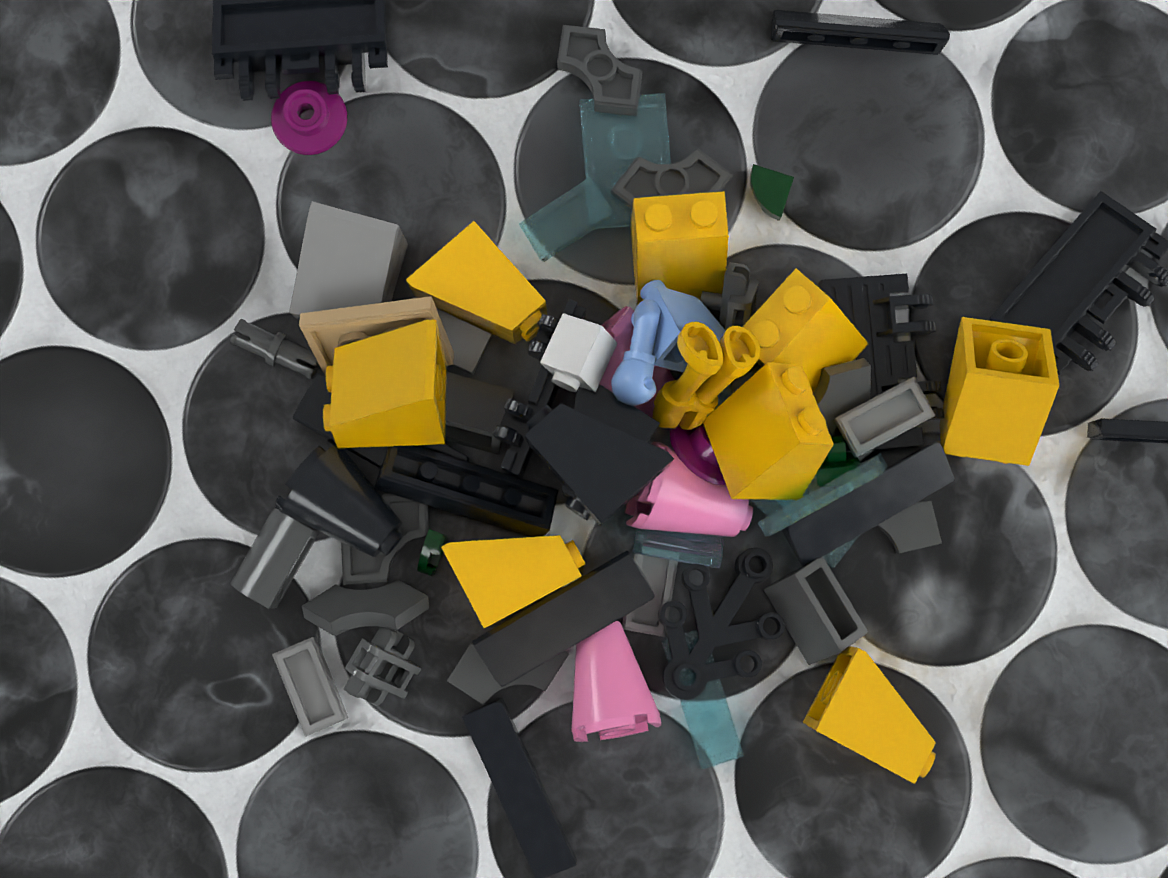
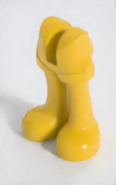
(708, 372)

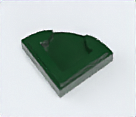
(770, 190)
(431, 552)

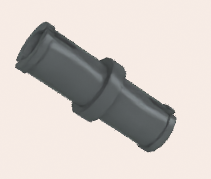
(274, 348)

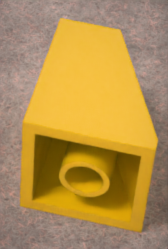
(680, 242)
(480, 287)
(804, 329)
(389, 389)
(998, 391)
(769, 435)
(512, 572)
(870, 717)

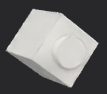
(578, 353)

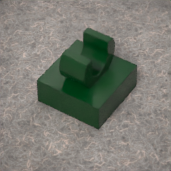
(836, 462)

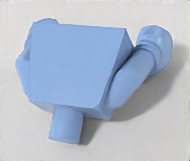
(654, 341)

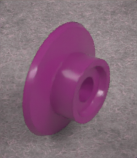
(319, 131)
(697, 453)

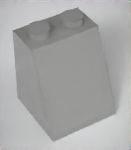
(346, 261)

